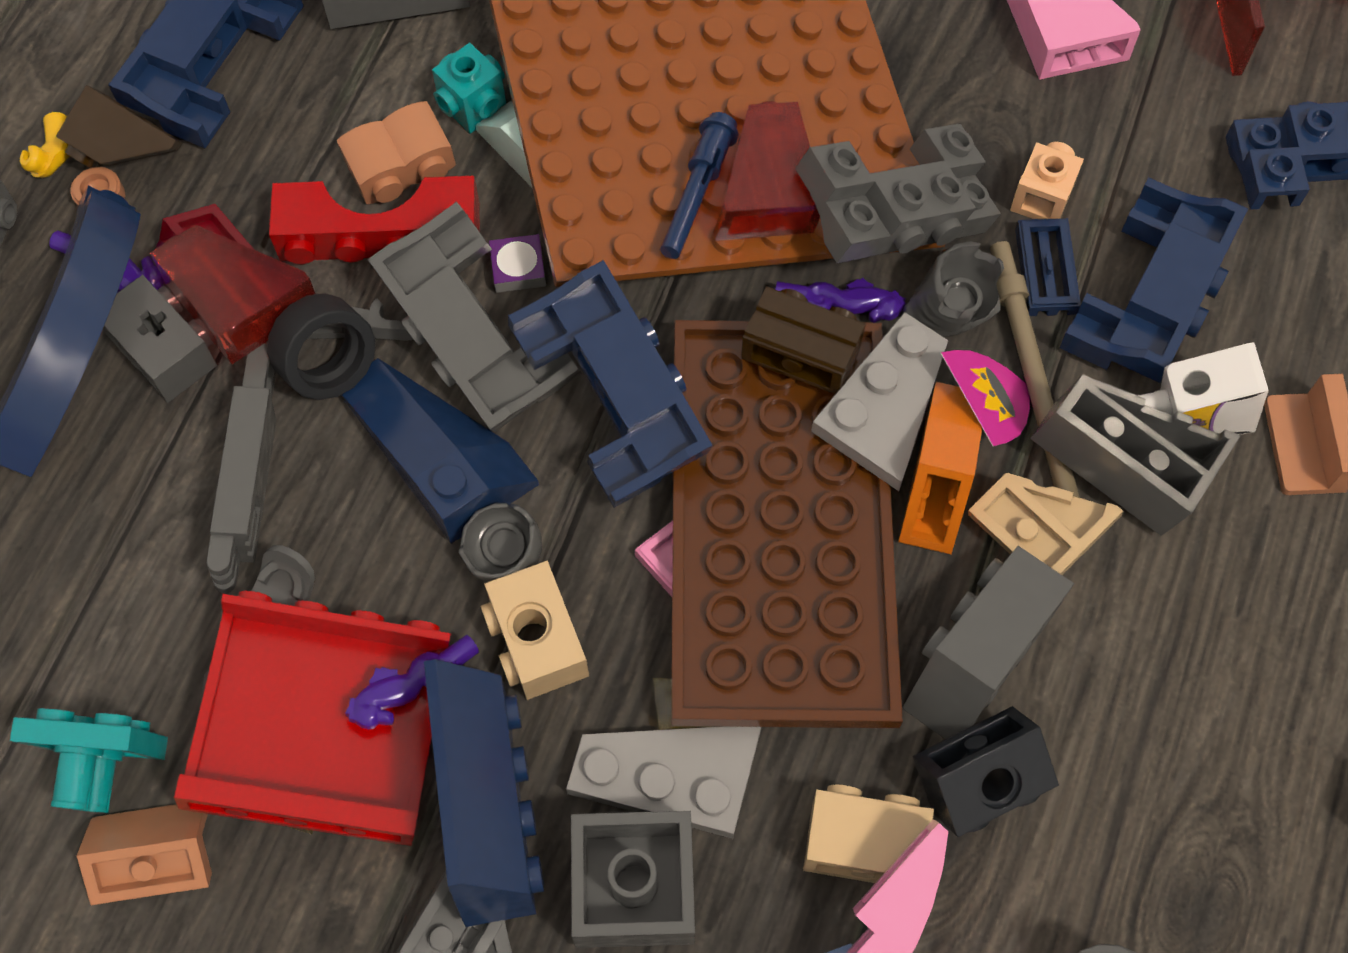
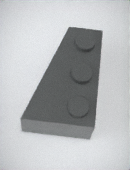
(1134, 453)
(986, 641)

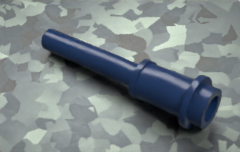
(717, 135)

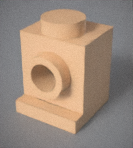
(1048, 175)

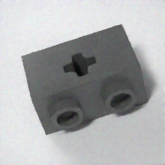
(157, 338)

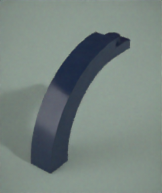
(67, 328)

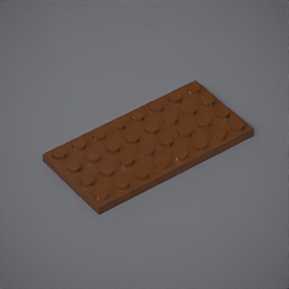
(777, 554)

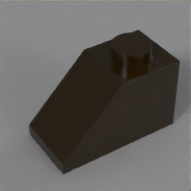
(110, 132)

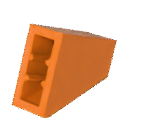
(942, 471)

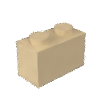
(860, 834)

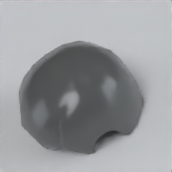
(500, 541)

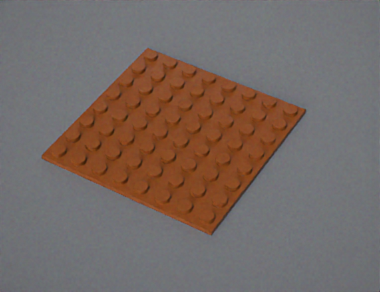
(617, 104)

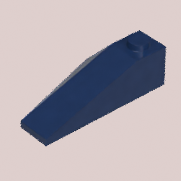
(437, 449)

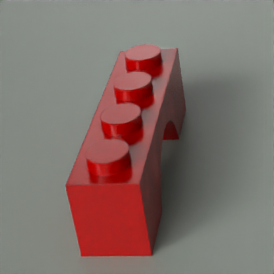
(313, 226)

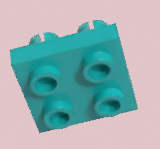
(87, 752)

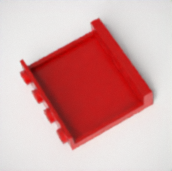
(277, 730)

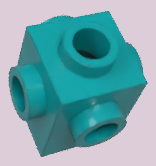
(469, 86)

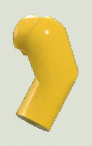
(46, 160)

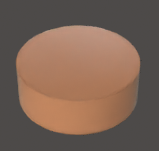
(98, 178)

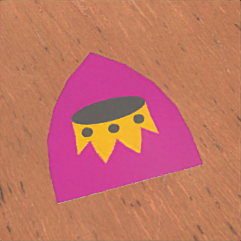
(993, 393)

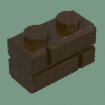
(803, 339)

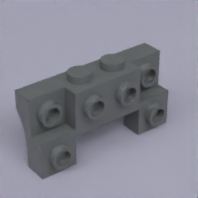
(902, 206)
(444, 312)

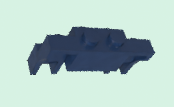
(183, 52)
(1290, 151)
(1190, 245)
(627, 375)

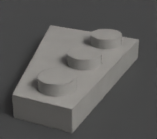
(885, 400)
(669, 772)

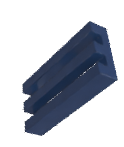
(1050, 301)

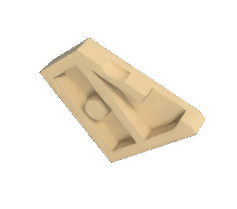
(1042, 520)

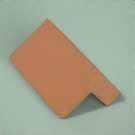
(1311, 437)
(144, 854)

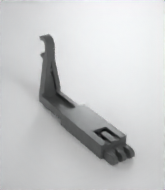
(249, 451)

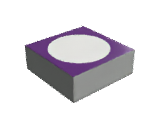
(517, 263)

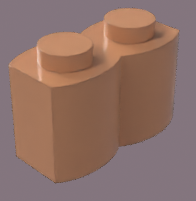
(396, 152)

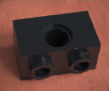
(955, 771)

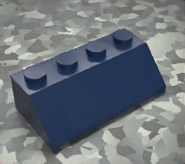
(480, 794)

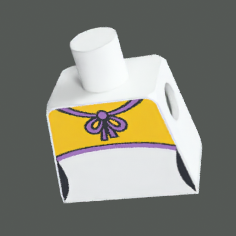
(1216, 389)

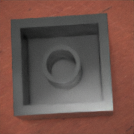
(632, 879)

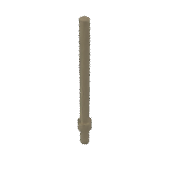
(1013, 296)

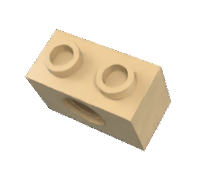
(527, 599)

